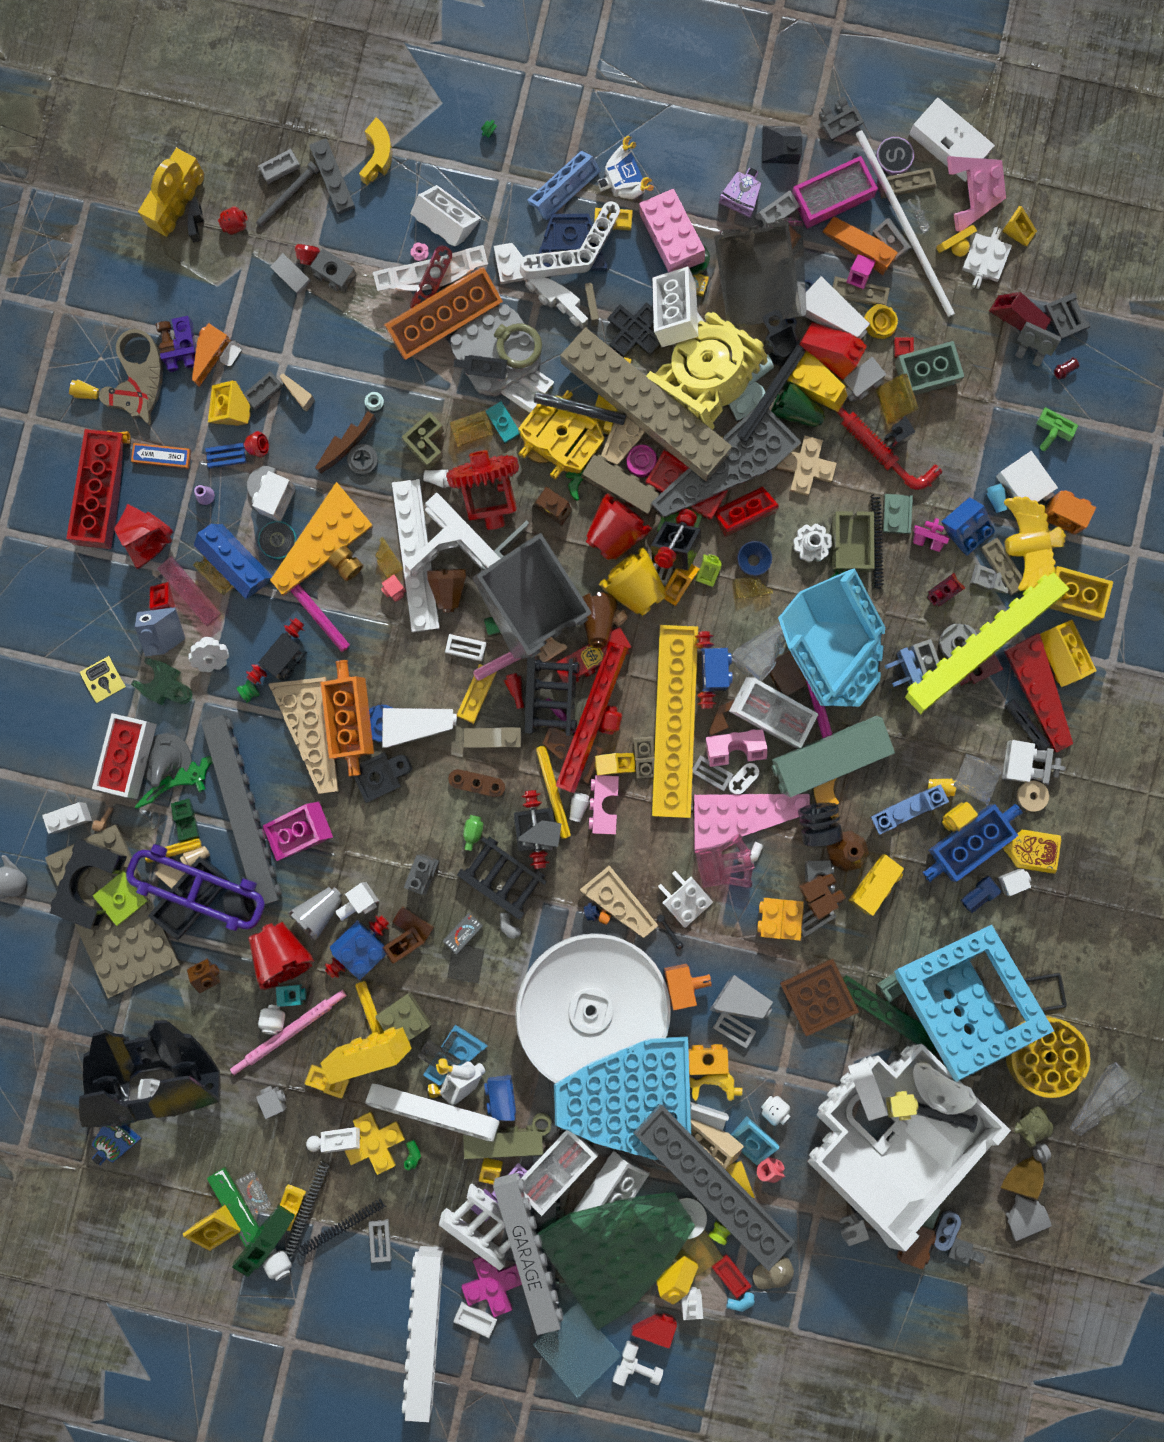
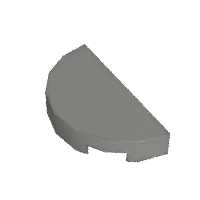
(255, 477)

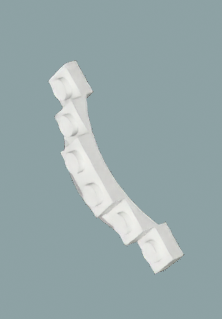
(409, 276)

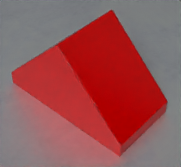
(161, 597)

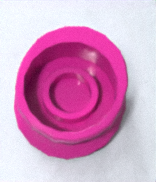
(641, 460)

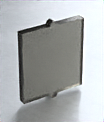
(466, 964)

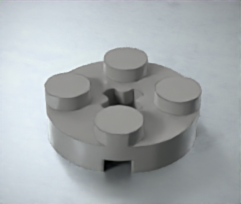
(948, 636)

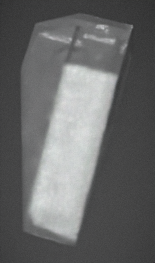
(758, 655)
(1110, 1091)

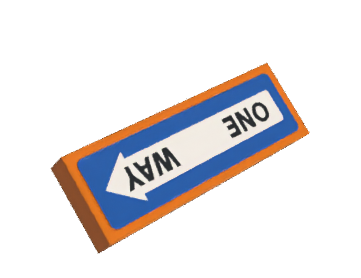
(161, 455)

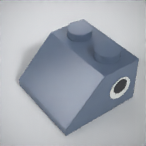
(159, 630)

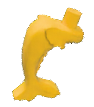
(725, 1081)

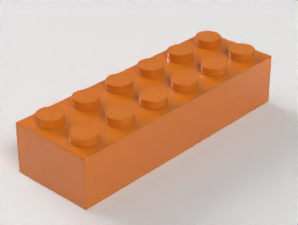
(443, 313)

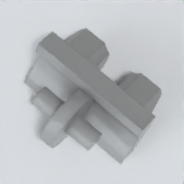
(1046, 757)

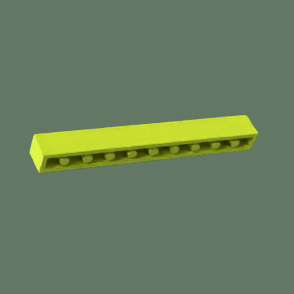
(986, 643)

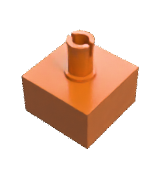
(682, 986)

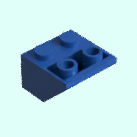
(968, 525)

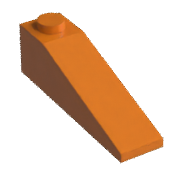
(861, 243)

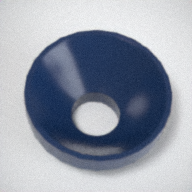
(761, 551)

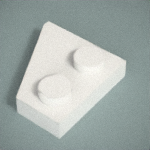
(508, 263)

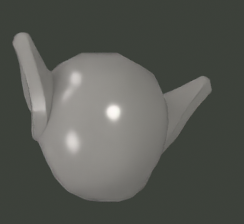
(11, 879)

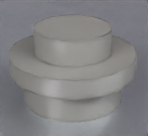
(1041, 1153)

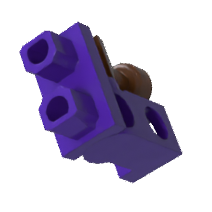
(180, 348)

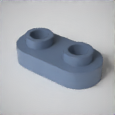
(948, 1230)

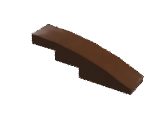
(340, 448)

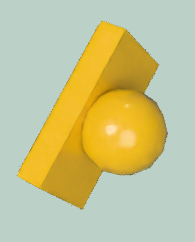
(958, 243)

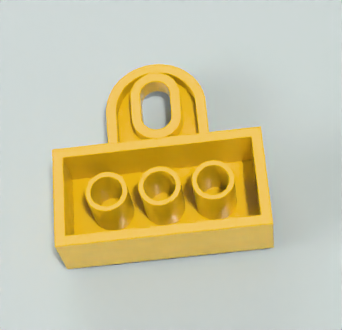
(170, 191)

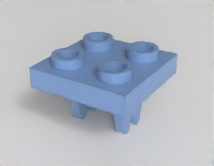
(907, 659)

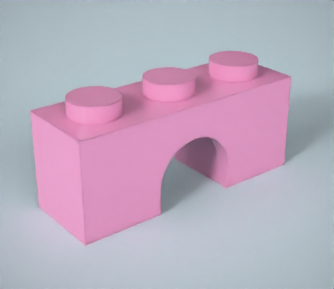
(749, 742)
(603, 787)

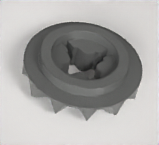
(355, 454)

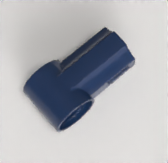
(985, 891)

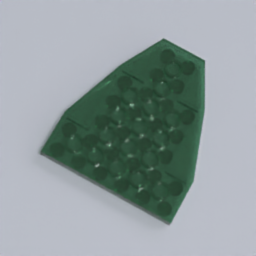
(617, 1251)

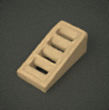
(303, 397)

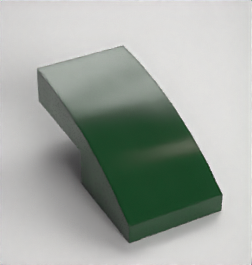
(185, 820)

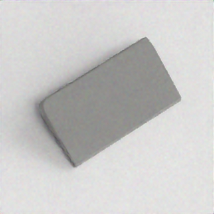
(891, 235)

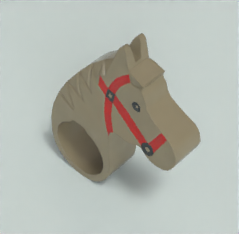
(144, 384)

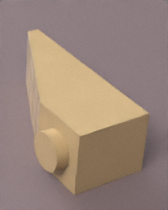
(719, 1144)

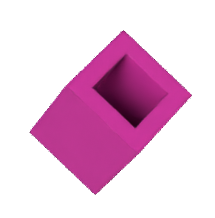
(861, 271)

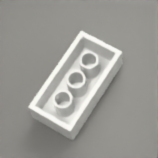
(675, 307)

